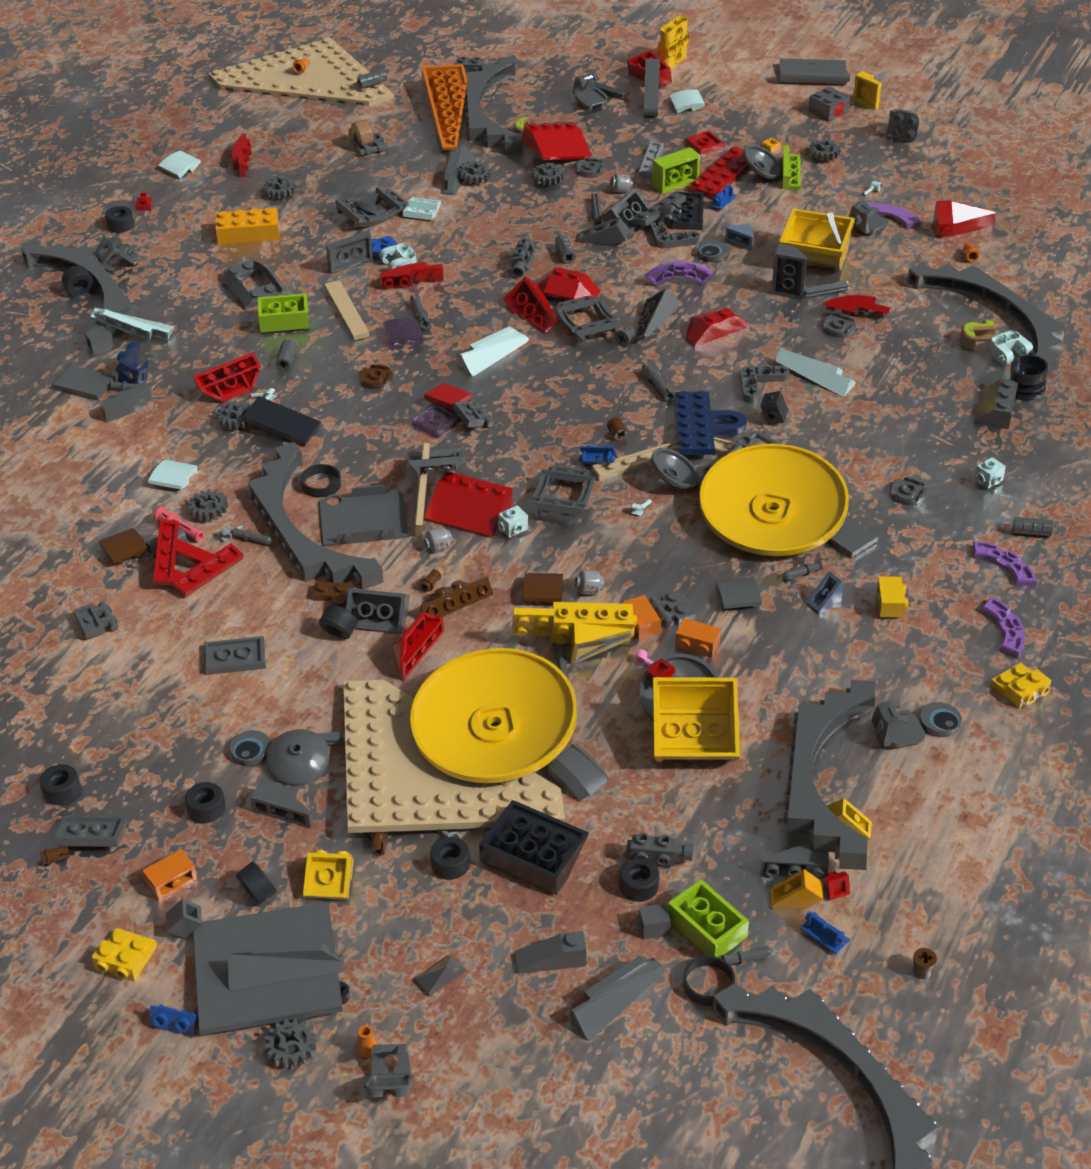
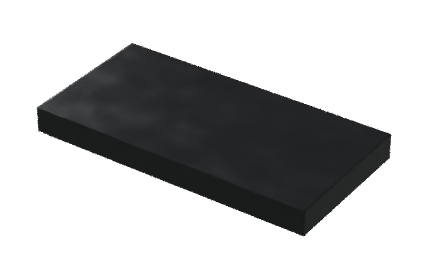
(691, 212)
(281, 421)

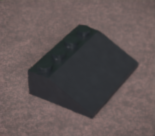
(533, 846)

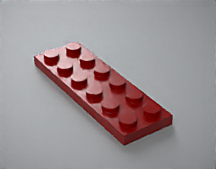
(721, 173)

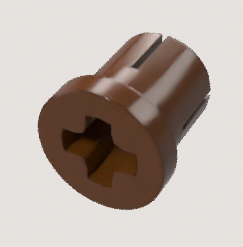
(617, 427)
(924, 966)

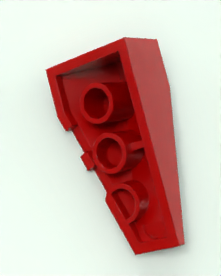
(956, 219)
(531, 304)

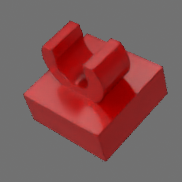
(144, 203)
(661, 669)
(837, 885)

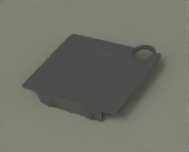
(364, 516)

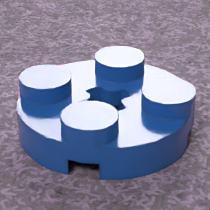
(381, 243)

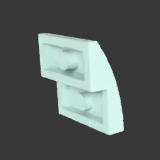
(687, 99)
(179, 163)
(422, 208)
(172, 474)

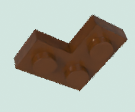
(332, 592)

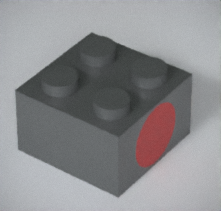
(829, 103)

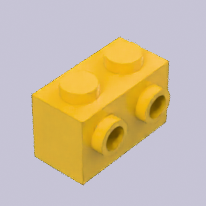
(891, 596)

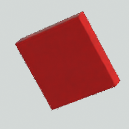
(704, 142)
(446, 395)

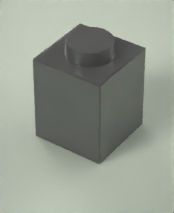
(183, 918)
(653, 921)

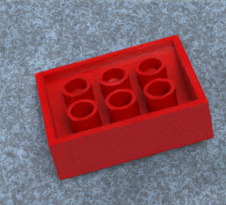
(556, 141)
(468, 504)

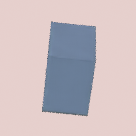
(740, 235)
(827, 593)

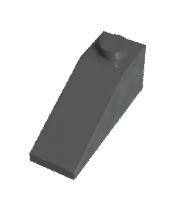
(605, 233)
(277, 802)
(554, 953)

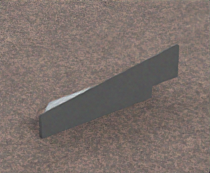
(452, 178)

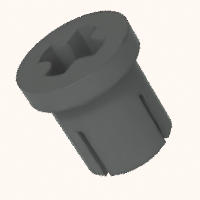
(624, 336)

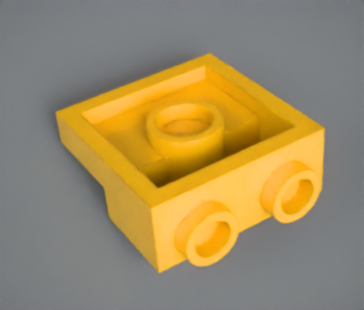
(867, 90)
(1021, 685)
(328, 875)
(124, 954)

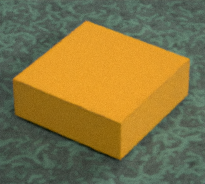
(771, 144)

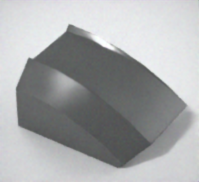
(577, 772)

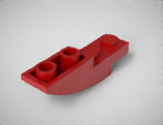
(240, 154)
(411, 273)
(851, 302)

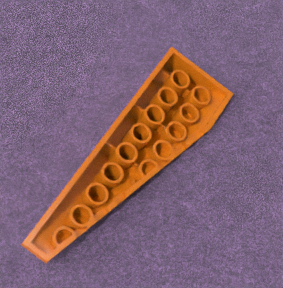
(445, 98)

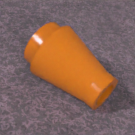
(300, 65)
(971, 253)
(365, 1042)

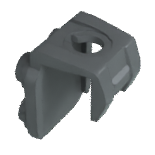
(589, 95)
(903, 125)
(867, 219)
(114, 245)
(895, 726)
(380, 1079)

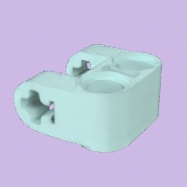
(398, 255)
(1006, 344)

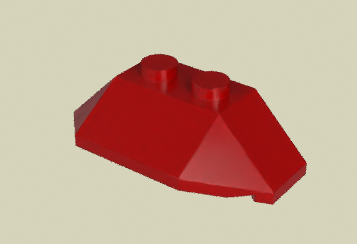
(567, 284)
(713, 325)
(229, 379)
(416, 642)

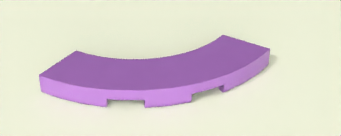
(901, 215)
(678, 268)
(1008, 560)
(1009, 624)

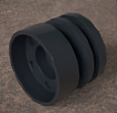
(1031, 375)

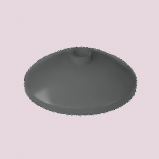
(762, 162)
(674, 468)
(300, 766)

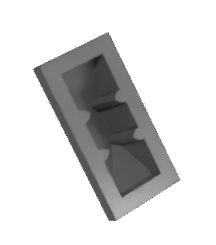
(440, 974)

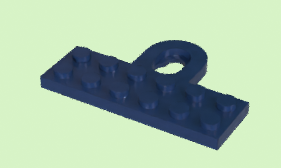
(697, 425)

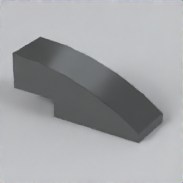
(126, 402)

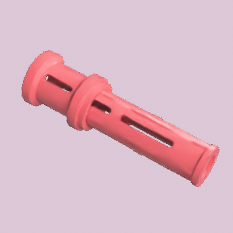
(189, 530)

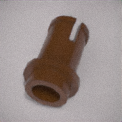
(427, 584)
(378, 843)
(54, 854)

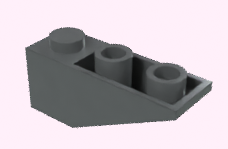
(794, 860)

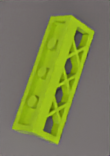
(788, 171)

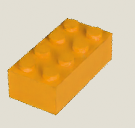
(247, 226)

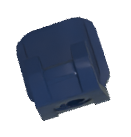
(128, 365)

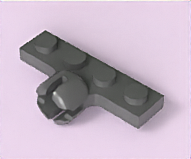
(665, 208)

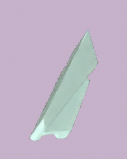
(133, 325)
(491, 349)
(817, 371)

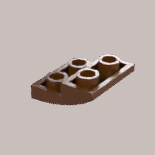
(123, 546)
(543, 587)

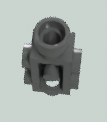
(471, 64)
(522, 257)
(658, 852)

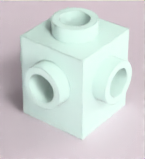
(990, 472)
(513, 521)

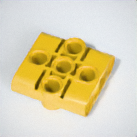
(673, 41)

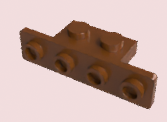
(457, 596)

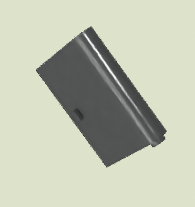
(813, 71)

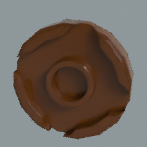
(376, 376)

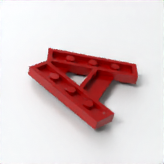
(208, 566)

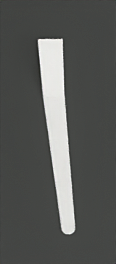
(833, 226)

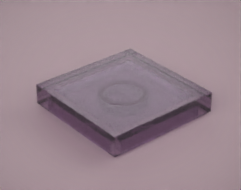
(436, 421)

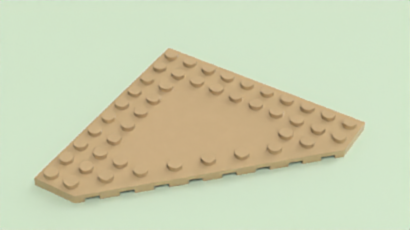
(328, 76)
(400, 790)

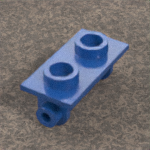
(723, 198)
(605, 454)
(824, 932)
(173, 1020)

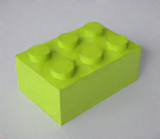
(675, 170)
(283, 313)
(707, 919)

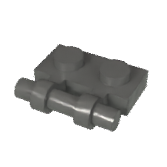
(377, 146)
(473, 415)
(676, 605)
(91, 623)

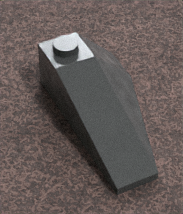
(654, 312)

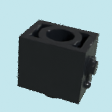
(774, 408)

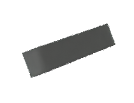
(651, 87)

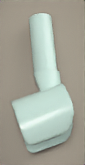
(874, 186)
(267, 395)
(638, 509)

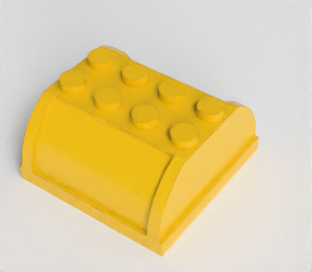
(816, 239)
(695, 719)

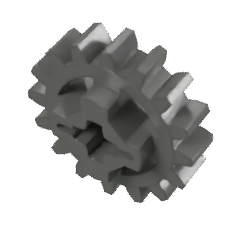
(825, 150)
(475, 172)
(548, 174)
(280, 187)
(231, 414)
(208, 505)
(290, 1043)

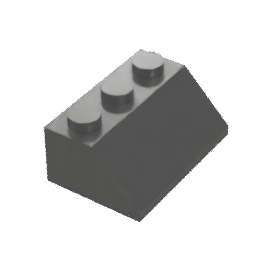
(627, 209)
(789, 272)
(996, 404)
(378, 609)

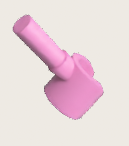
(642, 659)

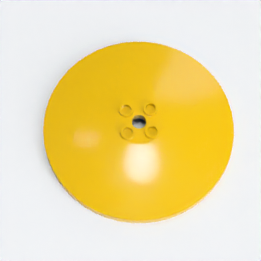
(797, 482)
(487, 686)

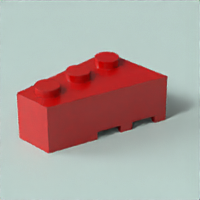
(636, 68)

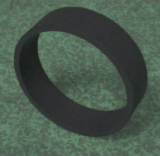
(320, 469)
(705, 961)

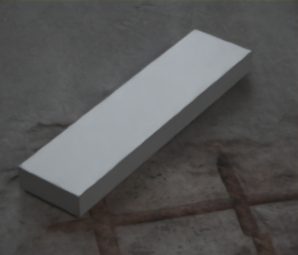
(653, 152)

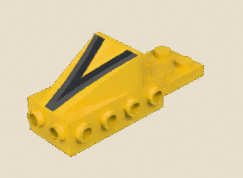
(586, 633)

